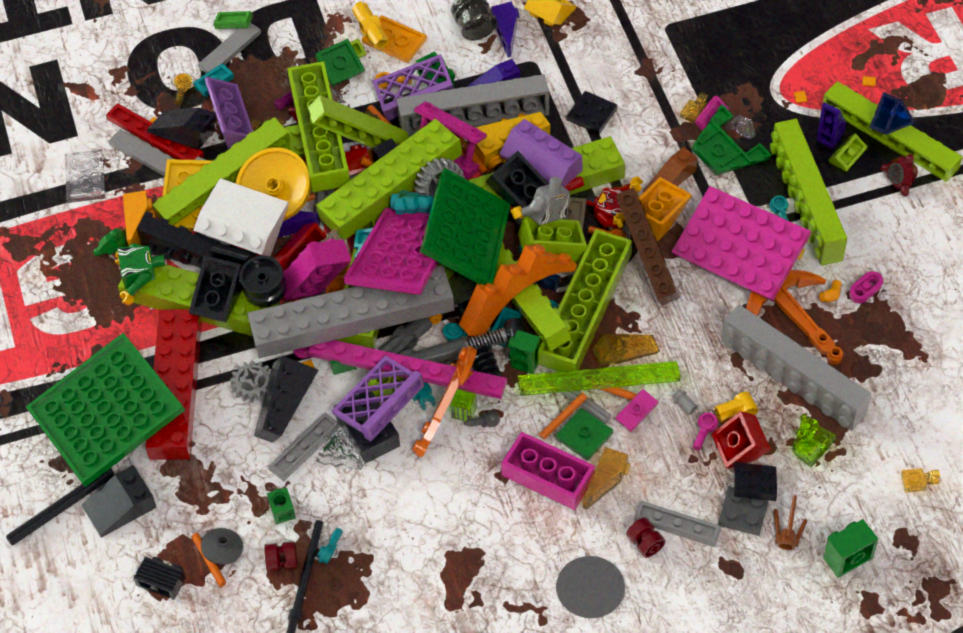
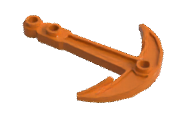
(798, 315)
(462, 373)

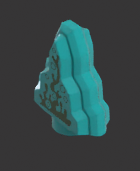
(411, 202)

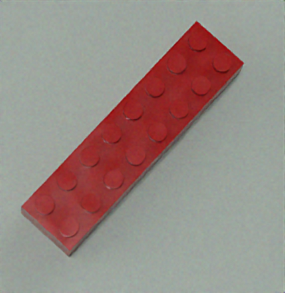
(177, 366)

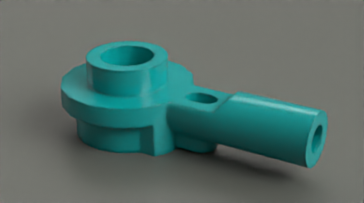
(779, 206)
(453, 331)
(326, 552)

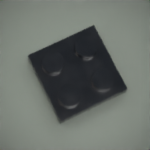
(592, 112)
(755, 481)

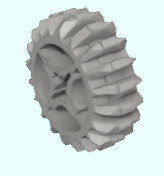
(430, 175)

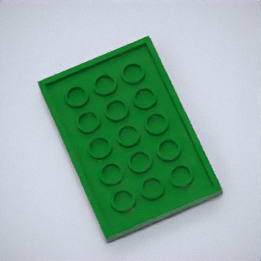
(465, 228)

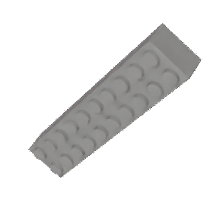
(345, 315)

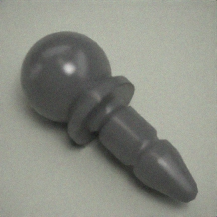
(489, 419)

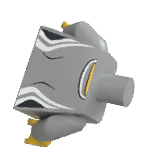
(548, 204)

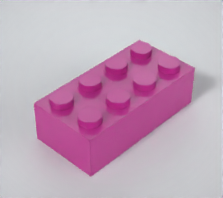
(315, 268)
(547, 470)

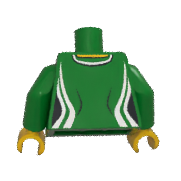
(136, 268)

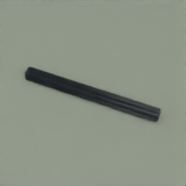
(57, 508)

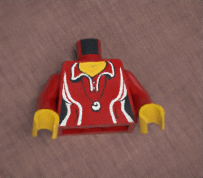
(607, 209)

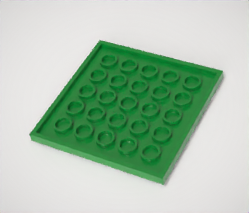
(105, 409)

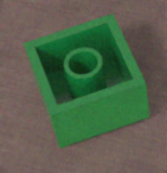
(850, 547)

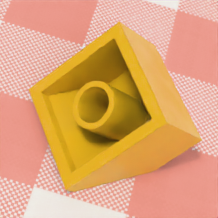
(550, 10)

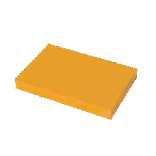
(403, 40)

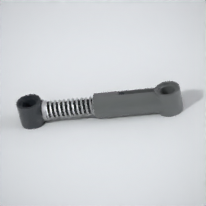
(450, 350)

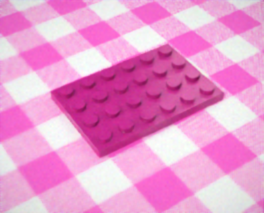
(741, 243)
(393, 255)

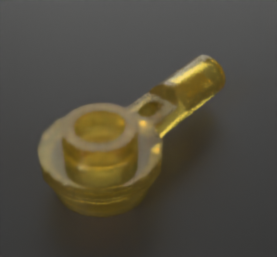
(183, 83)

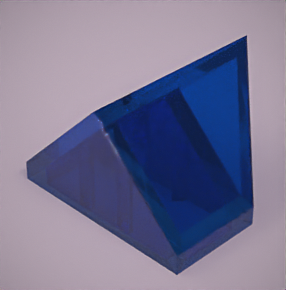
(891, 115)

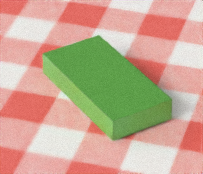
(237, 19)

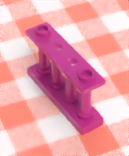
(459, 128)

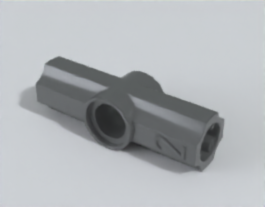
(407, 336)

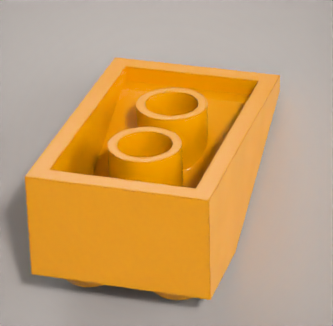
(663, 205)
(135, 208)

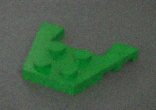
(720, 151)

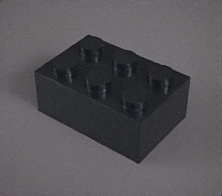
(383, 443)

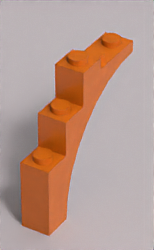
(511, 280)

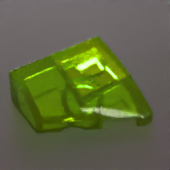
(811, 441)

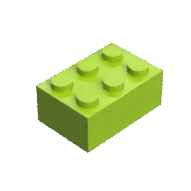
(555, 237)

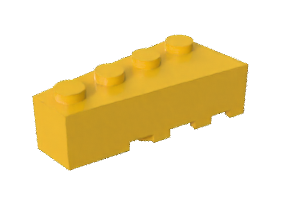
(498, 133)

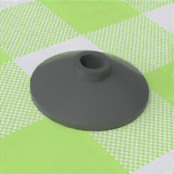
(221, 552)

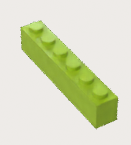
(353, 123)

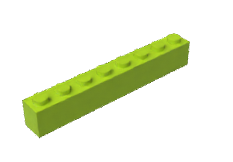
(926, 151)
(197, 188)
(537, 309)

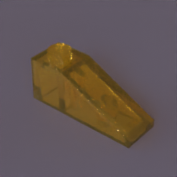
(620, 348)
(608, 474)

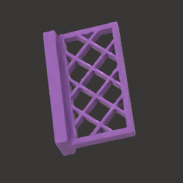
(391, 109)
(388, 409)

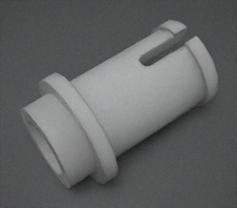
(684, 401)

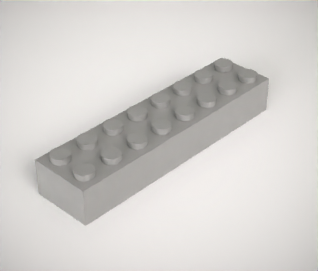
(480, 103)
(795, 367)

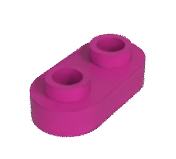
(864, 287)

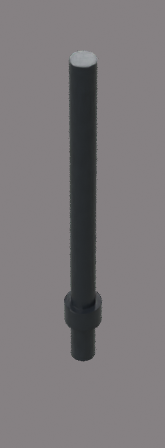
(295, 614)

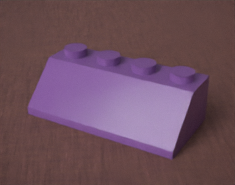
(229, 110)
(543, 152)

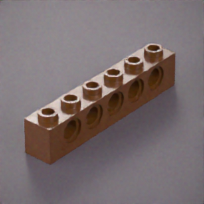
(647, 246)

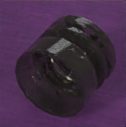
(473, 18)

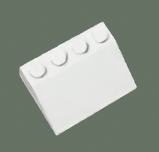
(242, 217)

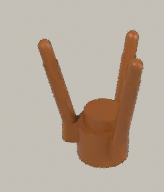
(787, 538)

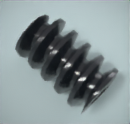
(485, 361)

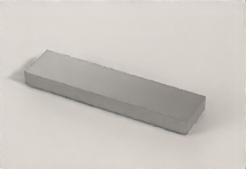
(229, 48)
(139, 151)
(303, 447)
(679, 523)

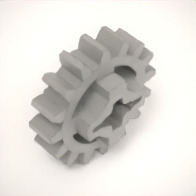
(244, 386)

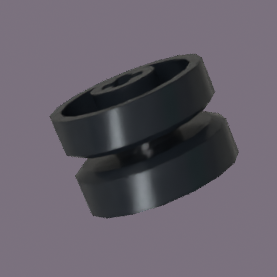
(263, 281)

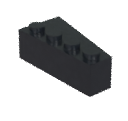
(174, 242)
(284, 392)

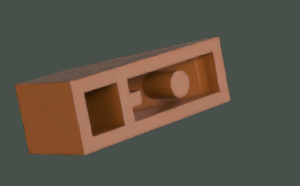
(677, 168)

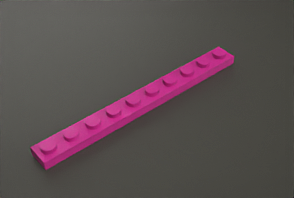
(431, 371)

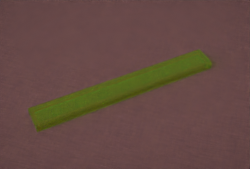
(598, 378)

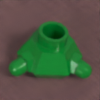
(110, 242)

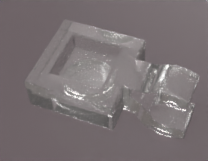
(742, 125)

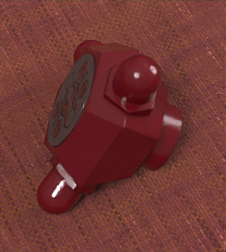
(901, 173)

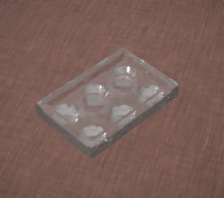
(85, 176)

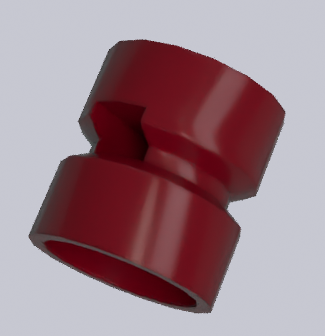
(643, 535)
(273, 557)

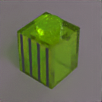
(463, 405)

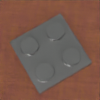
(743, 513)

